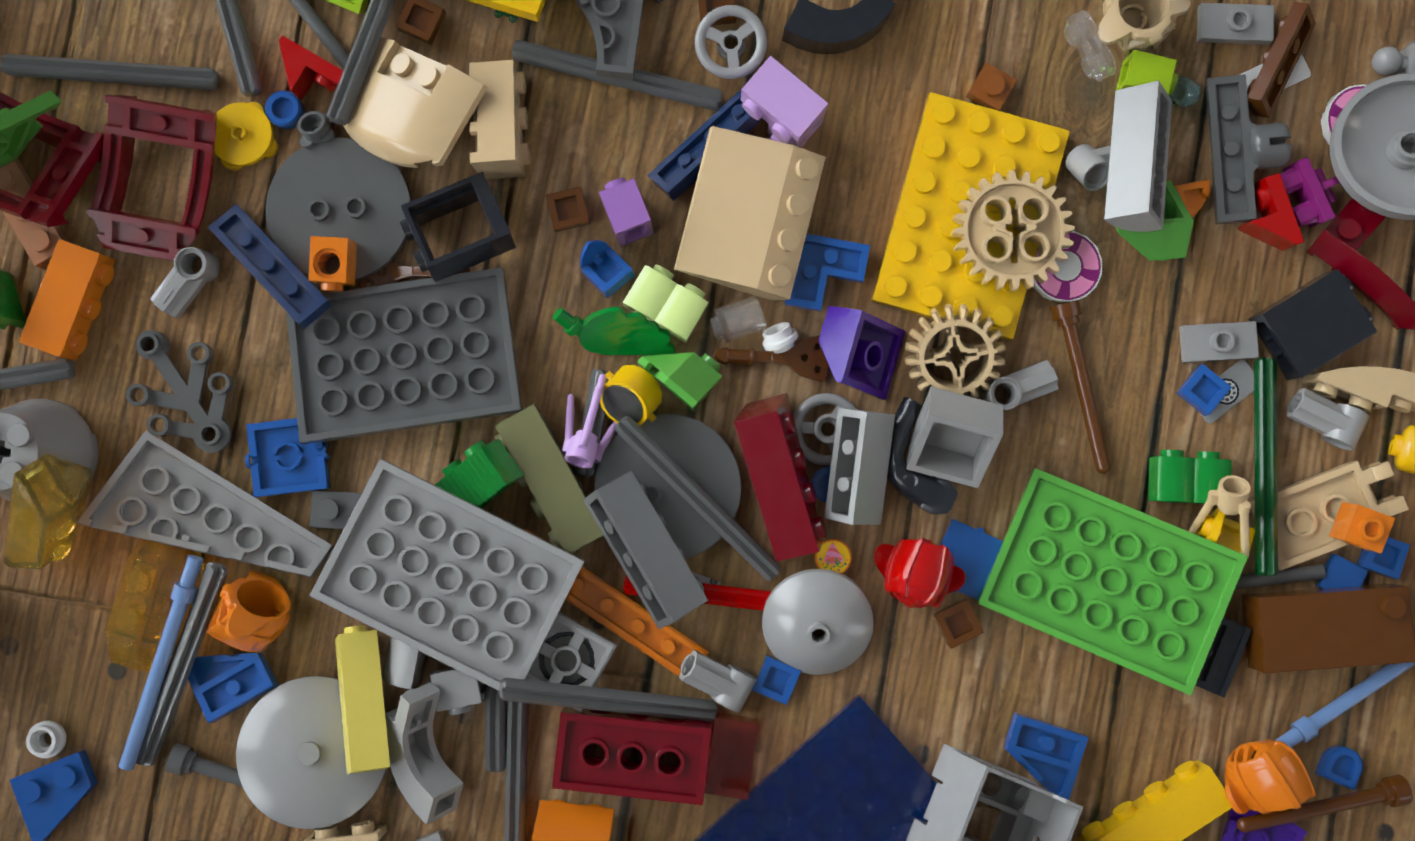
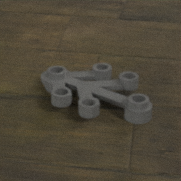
(186, 396)

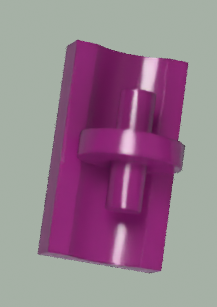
(1311, 192)

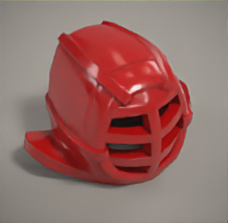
(918, 572)

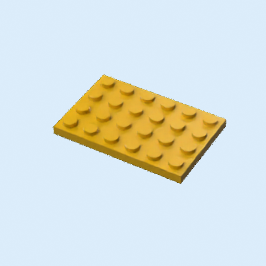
(951, 154)

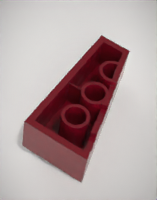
(780, 477)

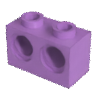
(626, 211)

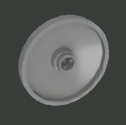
(1376, 147)
(295, 756)

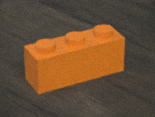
(67, 300)

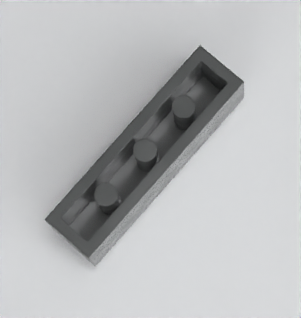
(645, 549)

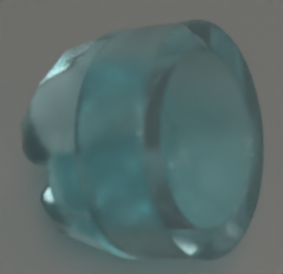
(1186, 87)

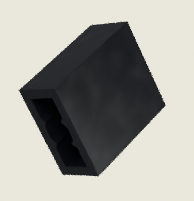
(1313, 324)

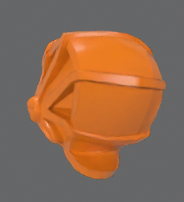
(251, 612)
(1267, 782)

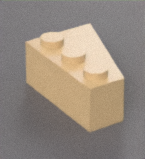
(499, 121)

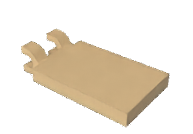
(1311, 506)

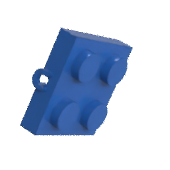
(282, 462)

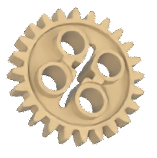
(1046, 231)

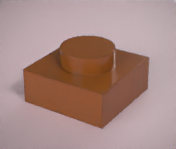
(991, 87)

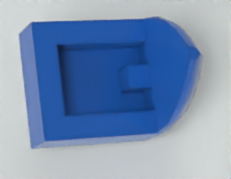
(604, 267)

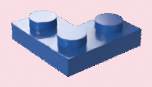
(822, 259)

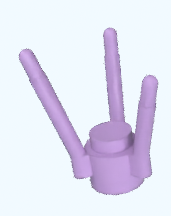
(583, 448)

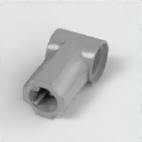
(1089, 165)
(182, 283)
(1023, 385)
(1338, 423)
(724, 683)

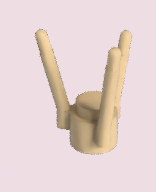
(1231, 500)

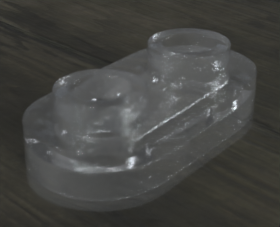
(1096, 56)

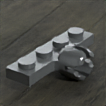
(1239, 148)

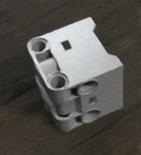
(1024, 806)

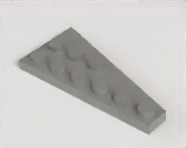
(182, 504)

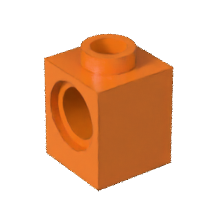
(321, 251)
(1361, 527)

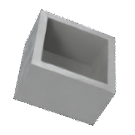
(955, 437)

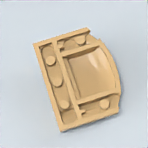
(412, 107)

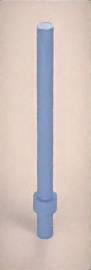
(182, 595)
(1307, 728)

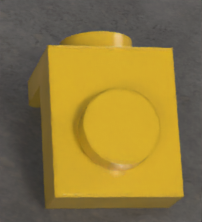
(1223, 531)

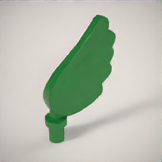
(616, 332)

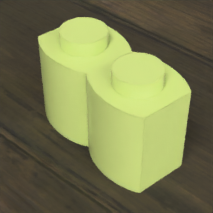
(666, 302)

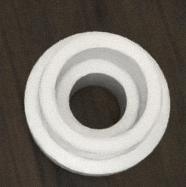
(779, 337)
(36, 743)

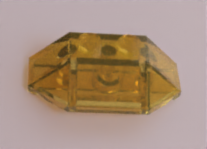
(45, 511)
(145, 603)

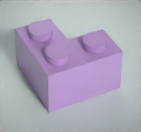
(784, 103)

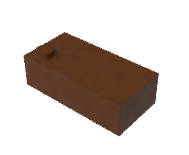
(1329, 628)

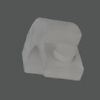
(414, 758)

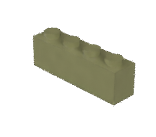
(550, 478)

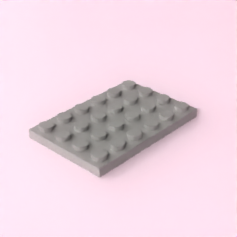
(446, 577)

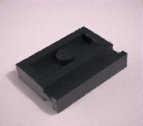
(1223, 657)

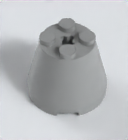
(42, 428)

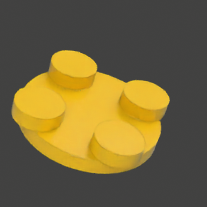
(244, 135)

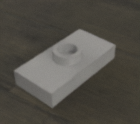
(1235, 23)
(1218, 342)

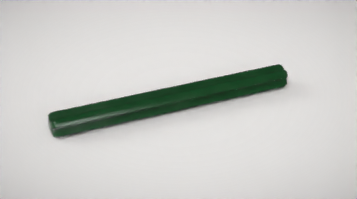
(1265, 467)

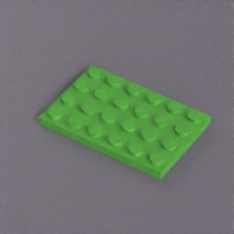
(1112, 580)

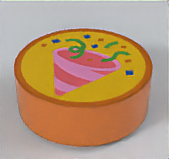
(833, 556)

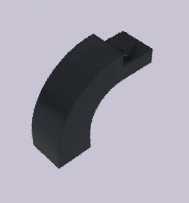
(835, 31)

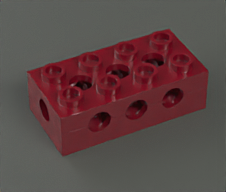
(615, 774)

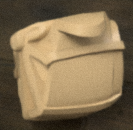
(1139, 22)

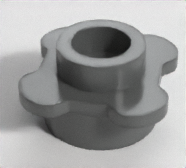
(314, 128)

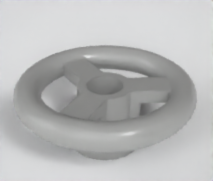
(731, 55)
(815, 428)

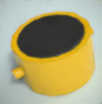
(631, 393)

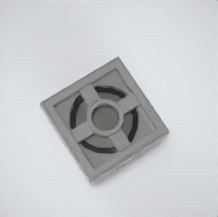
(572, 654)

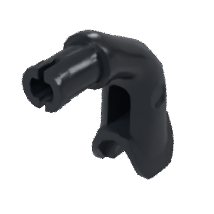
(929, 493)

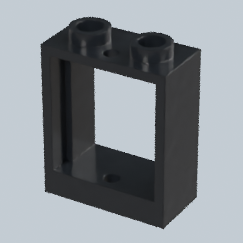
(447, 201)

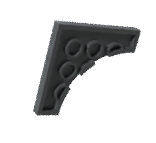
(616, 34)

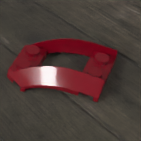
(160, 123)
(62, 174)
(1339, 247)

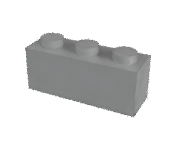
(859, 466)

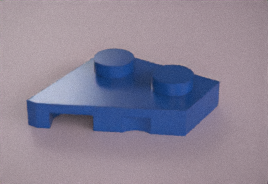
(229, 682)
(1046, 752)
(53, 792)

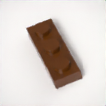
(1281, 59)

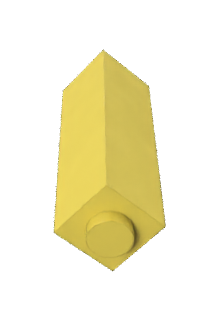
(362, 700)

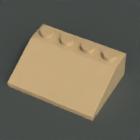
(750, 213)

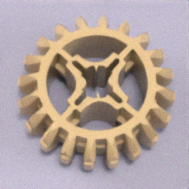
(971, 351)

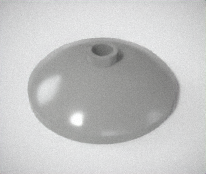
(813, 602)

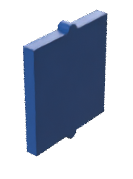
(973, 553)

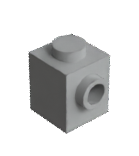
(457, 691)

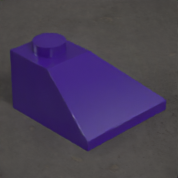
(861, 349)

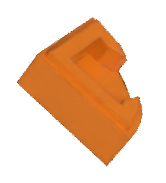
(1194, 195)

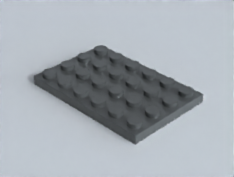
(405, 357)

